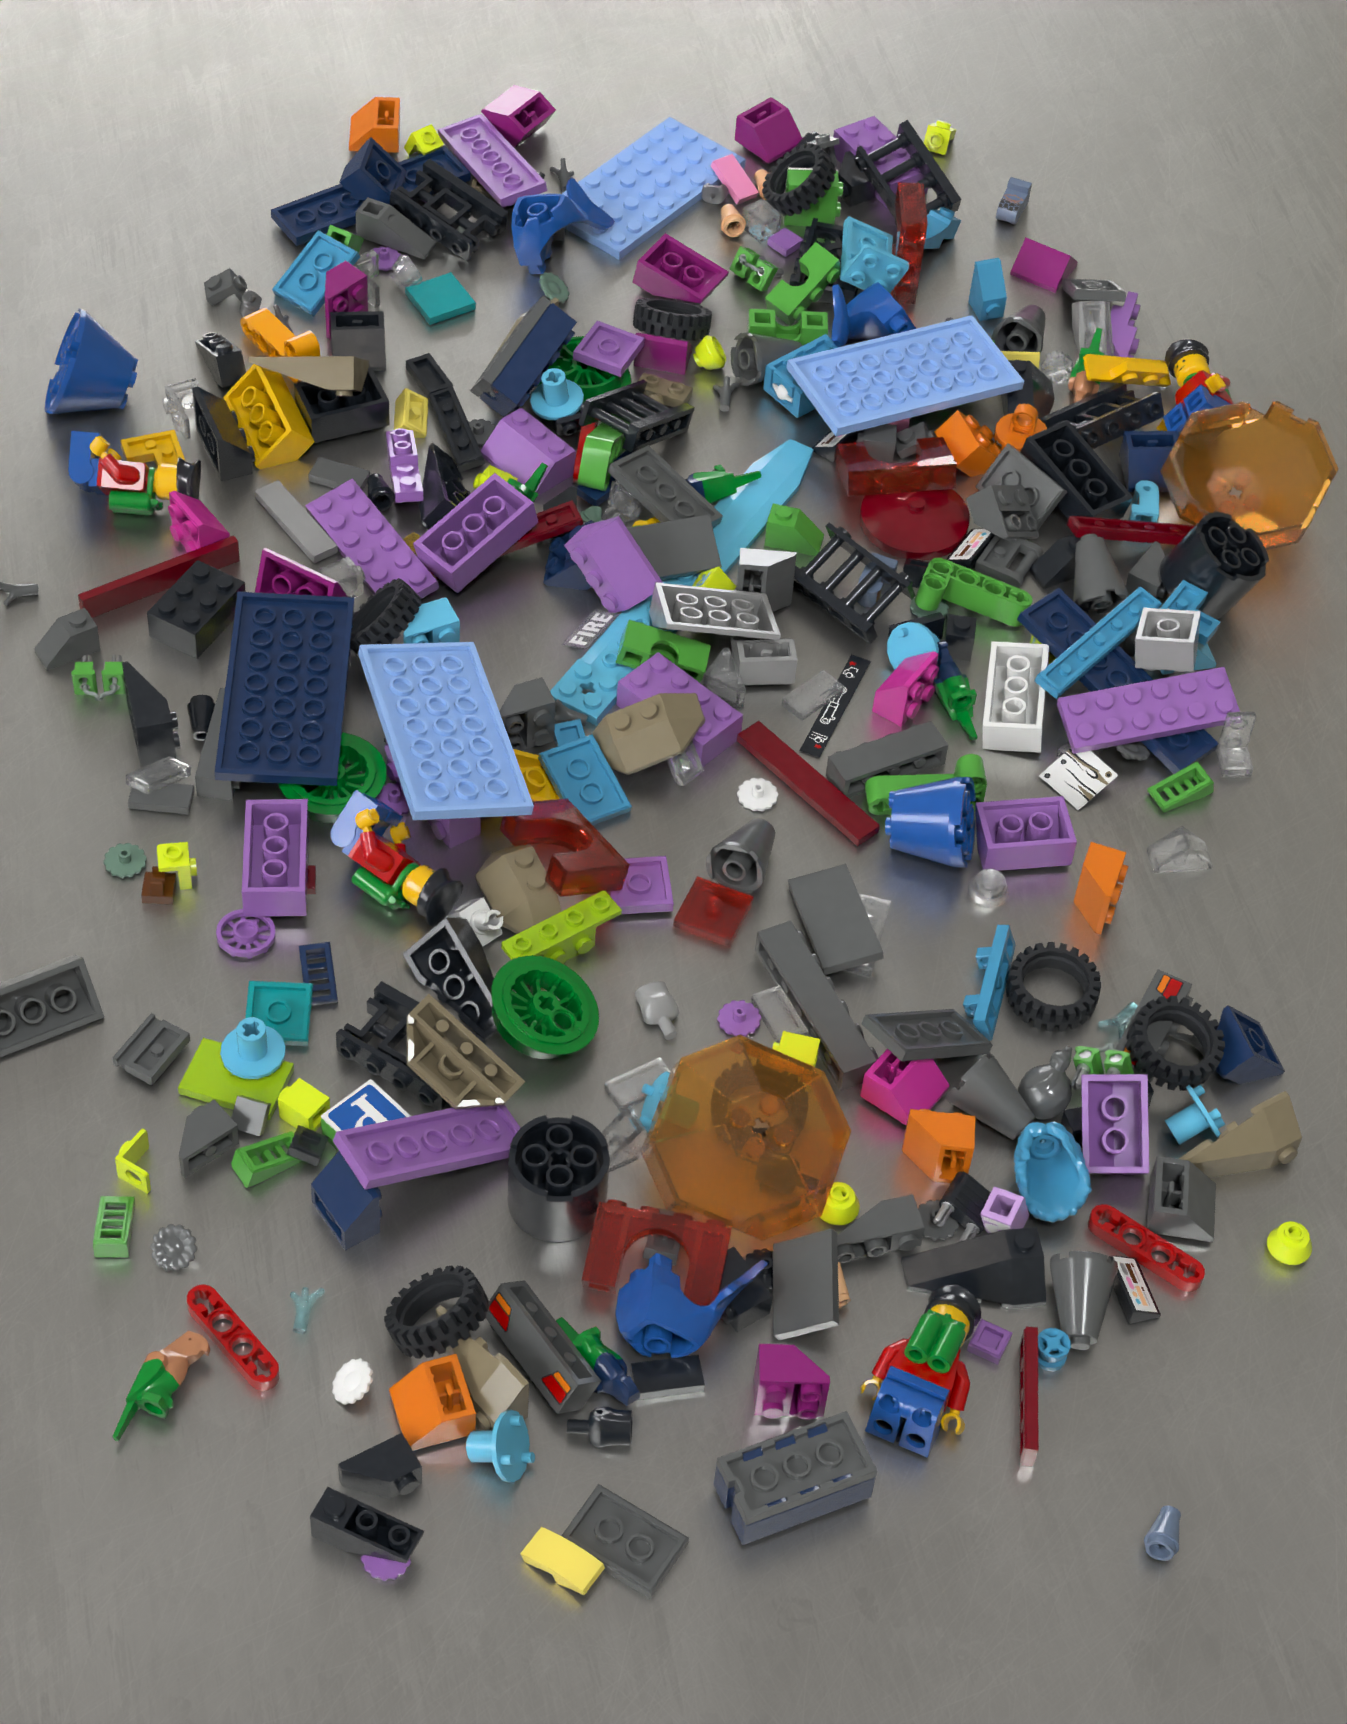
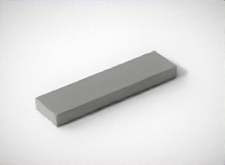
(296, 521)

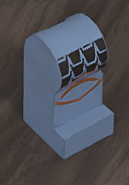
(1014, 200)

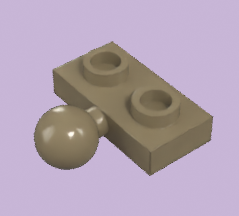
(666, 391)

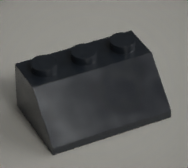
(221, 436)

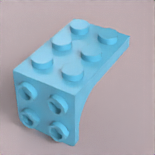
(869, 257)

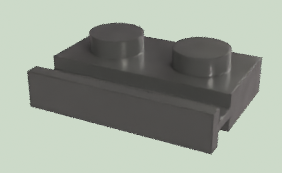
(151, 1049)

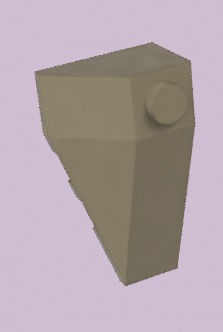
(1254, 1145)
(490, 1380)

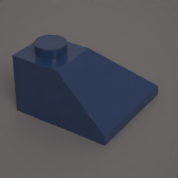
(372, 173)
(1247, 1049)

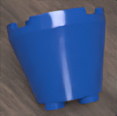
(934, 821)

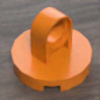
(1017, 426)

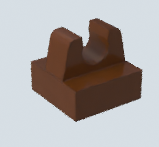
(158, 887)

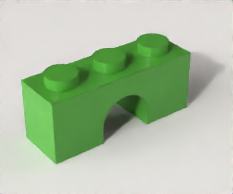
(788, 300)
(810, 326)
(642, 642)

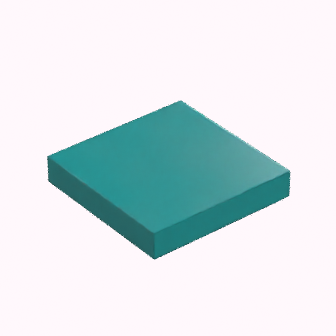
(440, 298)
(282, 1007)

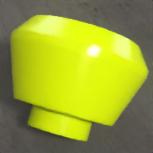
(709, 353)
(841, 1205)
(1290, 1243)

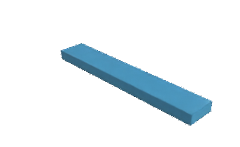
(1095, 643)

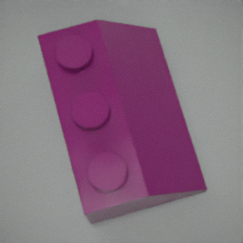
(284, 576)

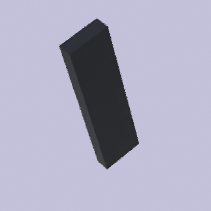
(456, 429)

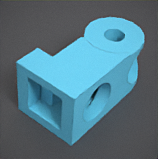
(1145, 502)

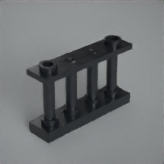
(919, 158)
(653, 428)
(844, 608)

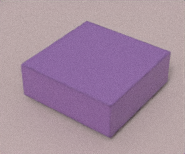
(785, 242)
(989, 1341)

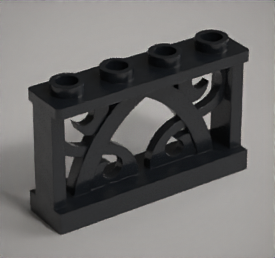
(826, 232)

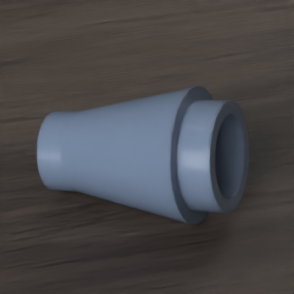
(1163, 1536)

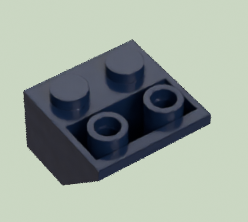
(1144, 455)
(560, 568)
(345, 1204)

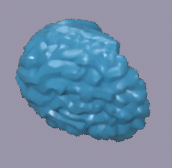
(1051, 1171)

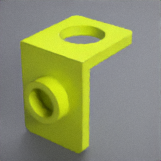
(128, 1155)

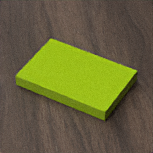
(210, 1080)

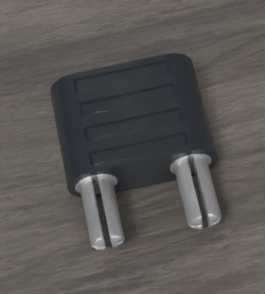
(964, 1203)

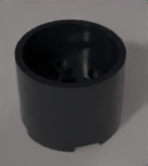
(1217, 559)
(557, 1177)

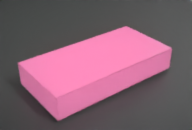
(734, 178)

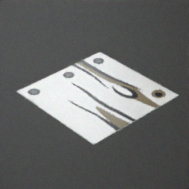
(1078, 777)

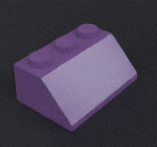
(522, 444)
(613, 564)
(1024, 833)
(1115, 1123)

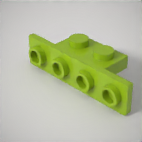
(566, 932)

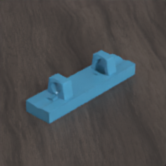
(997, 962)

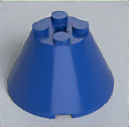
(91, 369)

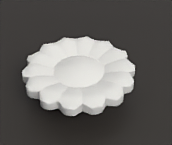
(757, 794)
(352, 1381)

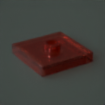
(713, 911)

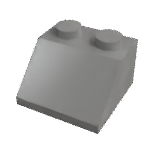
(1167, 639)

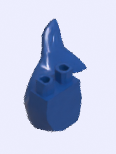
(542, 215)
(867, 316)
(661, 1319)

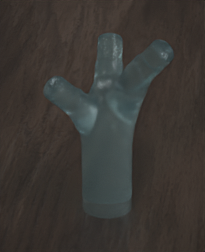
(1120, 1019)
(303, 1307)

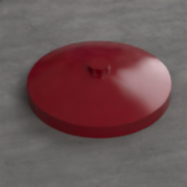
(915, 523)

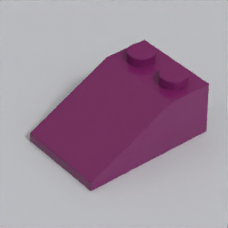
(677, 272)

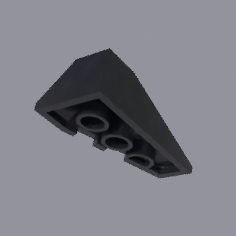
(1036, 390)
(440, 487)
(457, 970)
(993, 1267)

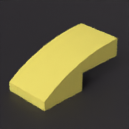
(563, 1559)

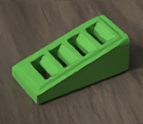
(1193, 772)
(252, 1170)
(113, 1247)

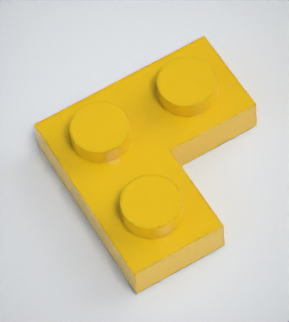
(157, 447)

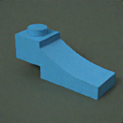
(940, 226)

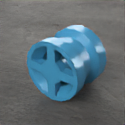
(1053, 1340)

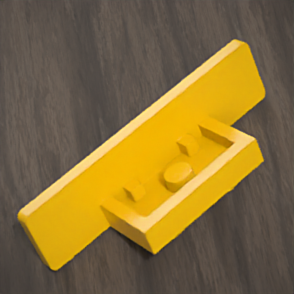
(1126, 370)

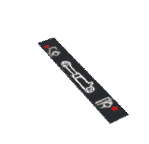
(833, 711)

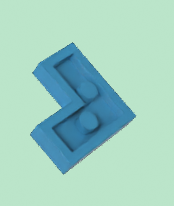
(1191, 598)

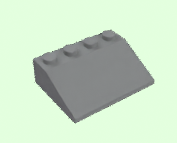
(713, 611)

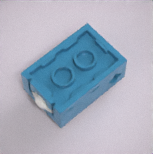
(782, 385)

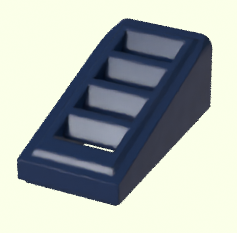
(319, 951)

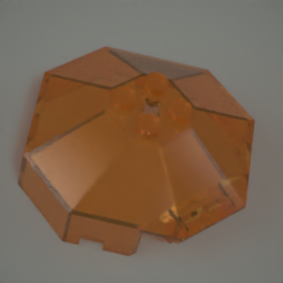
(1270, 457)
(715, 1164)

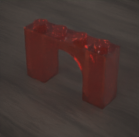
(911, 236)
(867, 476)
(587, 869)
(620, 1227)

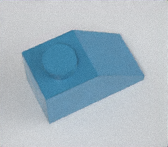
(988, 290)

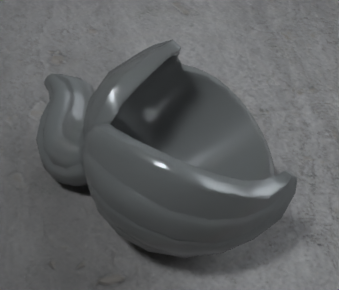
(1047, 1086)

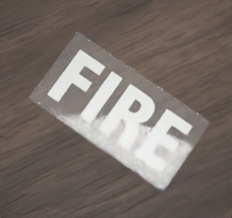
(590, 629)

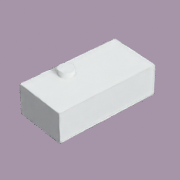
(1013, 699)

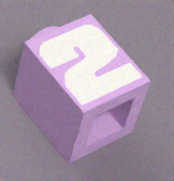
(1004, 1211)

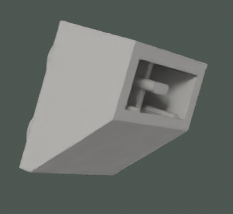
(765, 660)

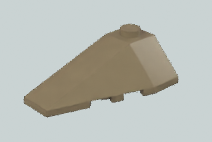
(332, 373)

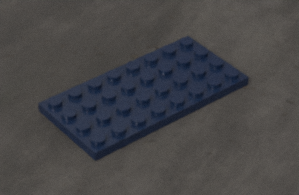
(285, 689)

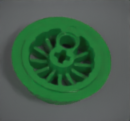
(588, 378)
(327, 802)
(540, 1009)

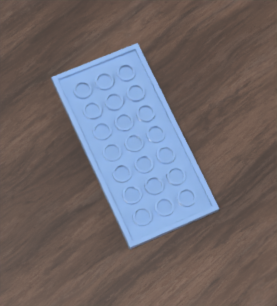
(649, 185)
(904, 375)
(444, 731)

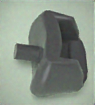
(714, 193)
(250, 303)

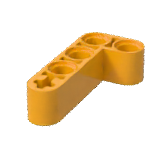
(276, 339)

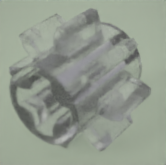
(1057, 366)

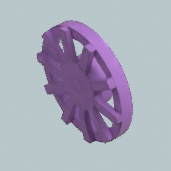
(245, 933)

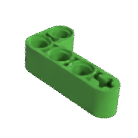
(599, 451)
(972, 591)
(879, 787)

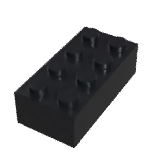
(1080, 471)

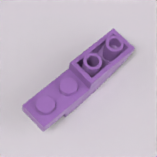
(1123, 326)
(404, 466)

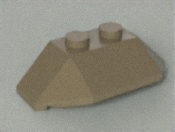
(649, 731)
(517, 887)
(456, 1060)

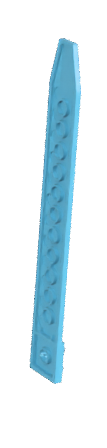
(742, 523)

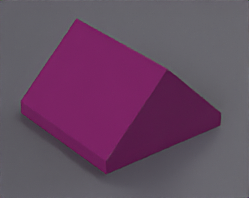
(1042, 265)
(664, 354)

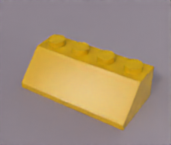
(269, 417)

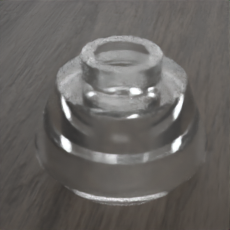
(405, 272)
(989, 888)

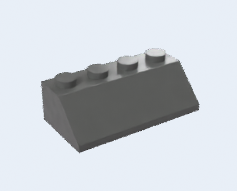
(46, 1004)

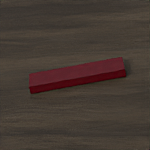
(1029, 1397)

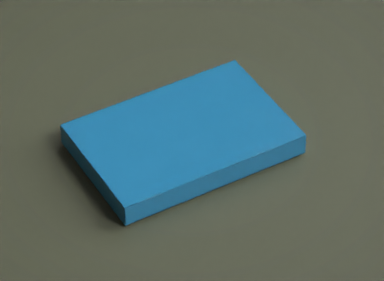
(306, 277)
(585, 778)

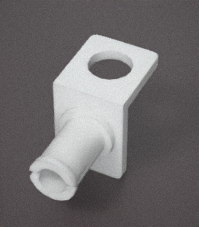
(480, 918)

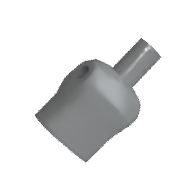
(658, 1007)

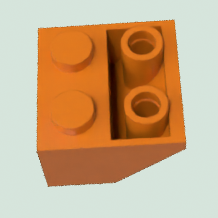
(377, 120)
(969, 443)
(1099, 885)
(939, 1143)
(433, 1403)

